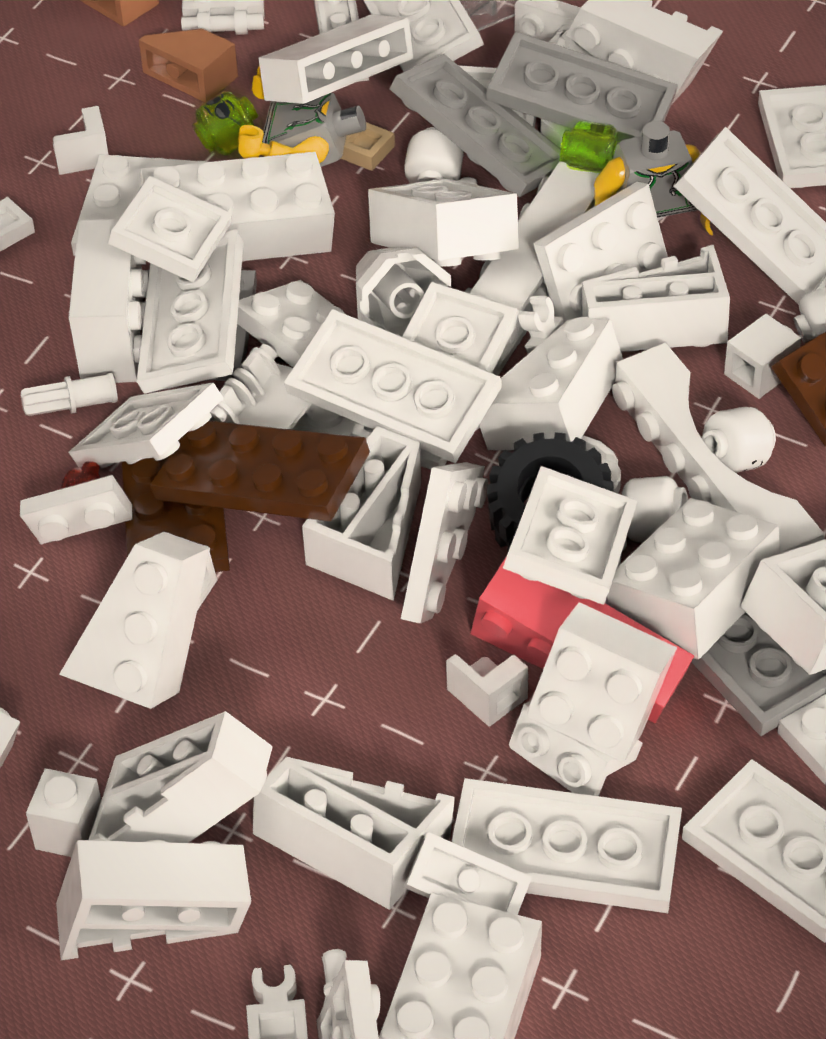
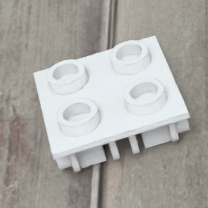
(259, 394)

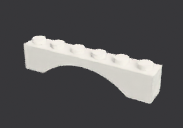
(656, 395)

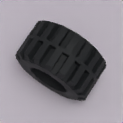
(517, 472)

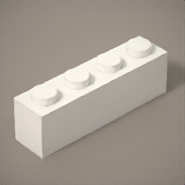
(335, 59)

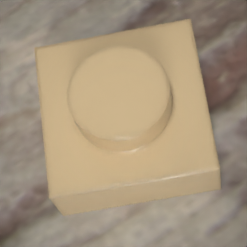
(368, 147)

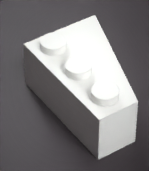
(670, 304)
(555, 385)
(374, 520)
(144, 623)
(182, 782)
(348, 827)
(150, 890)

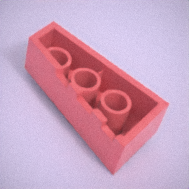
(526, 617)

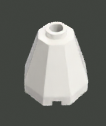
(393, 284)

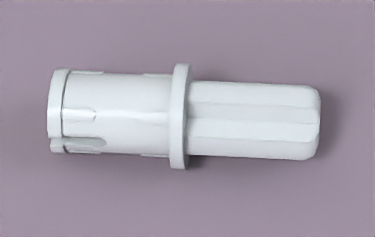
(69, 395)

